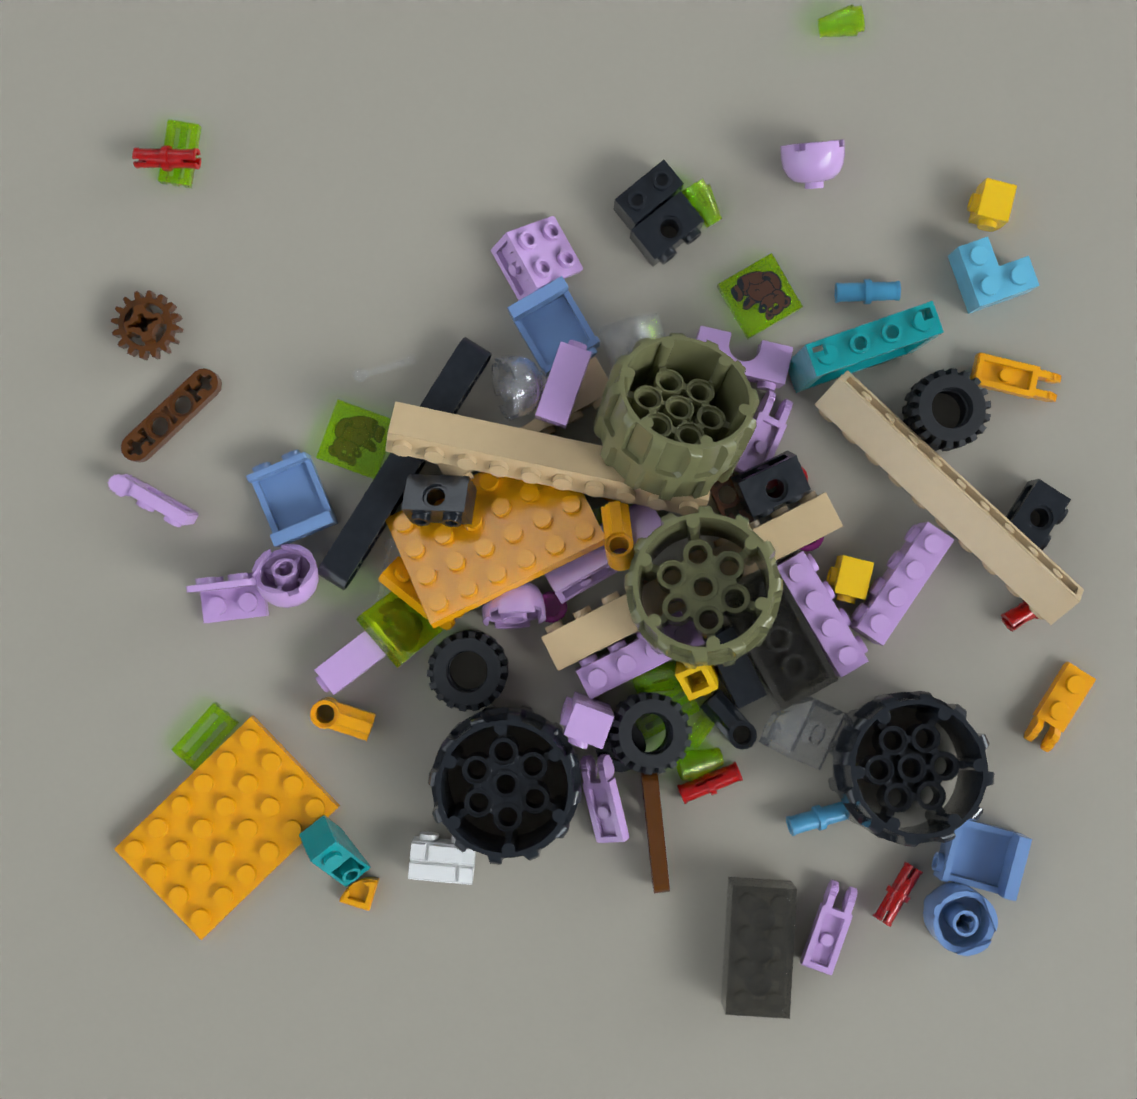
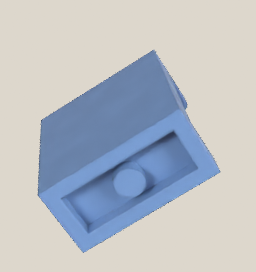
(551, 318)
(292, 497)
(984, 858)

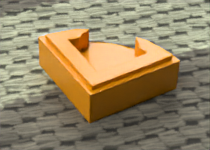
(360, 893)

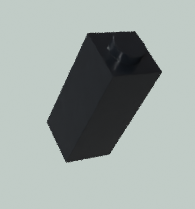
(739, 678)

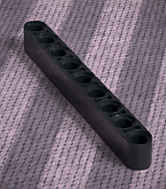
(389, 484)

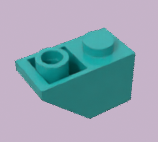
(333, 851)

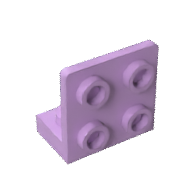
(535, 256)
(229, 599)

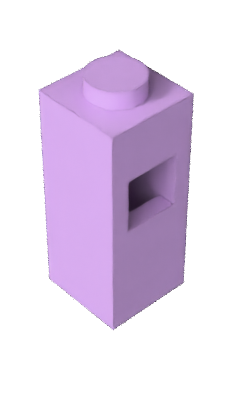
(563, 383)
(349, 663)

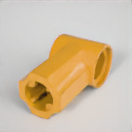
(617, 535)
(346, 718)

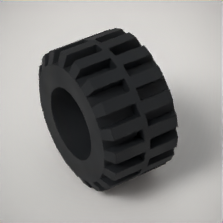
(971, 405)
(444, 685)
(675, 736)

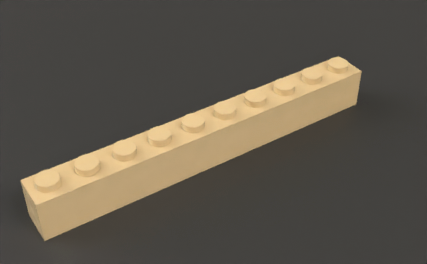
(517, 455)
(949, 499)
(612, 620)

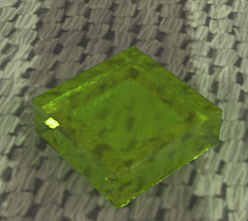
(700, 731)

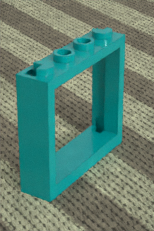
(864, 346)

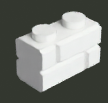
(439, 860)

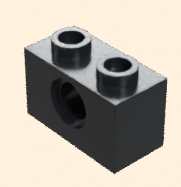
(647, 194)
(675, 213)
(752, 484)
(423, 492)
(1047, 502)

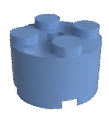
(976, 915)

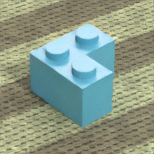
(984, 281)

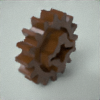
(134, 319)

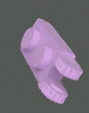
(767, 433)
(152, 499)
(603, 799)
(829, 930)

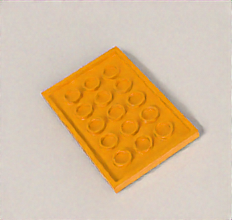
(513, 539)
(226, 827)

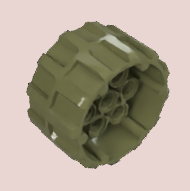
(669, 410)
(693, 527)

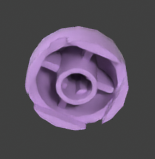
(813, 161)
(286, 575)
(515, 608)

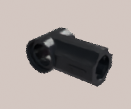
(727, 718)

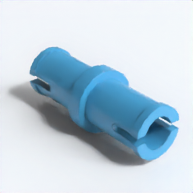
(867, 291)
(817, 818)

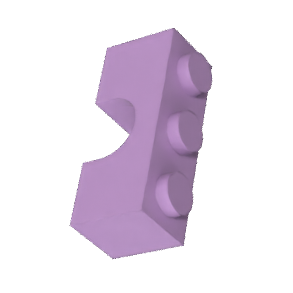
(766, 369)

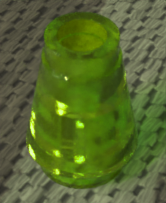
(842, 23)
(704, 202)
(657, 679)
(699, 762)

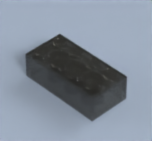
(790, 656)
(759, 947)

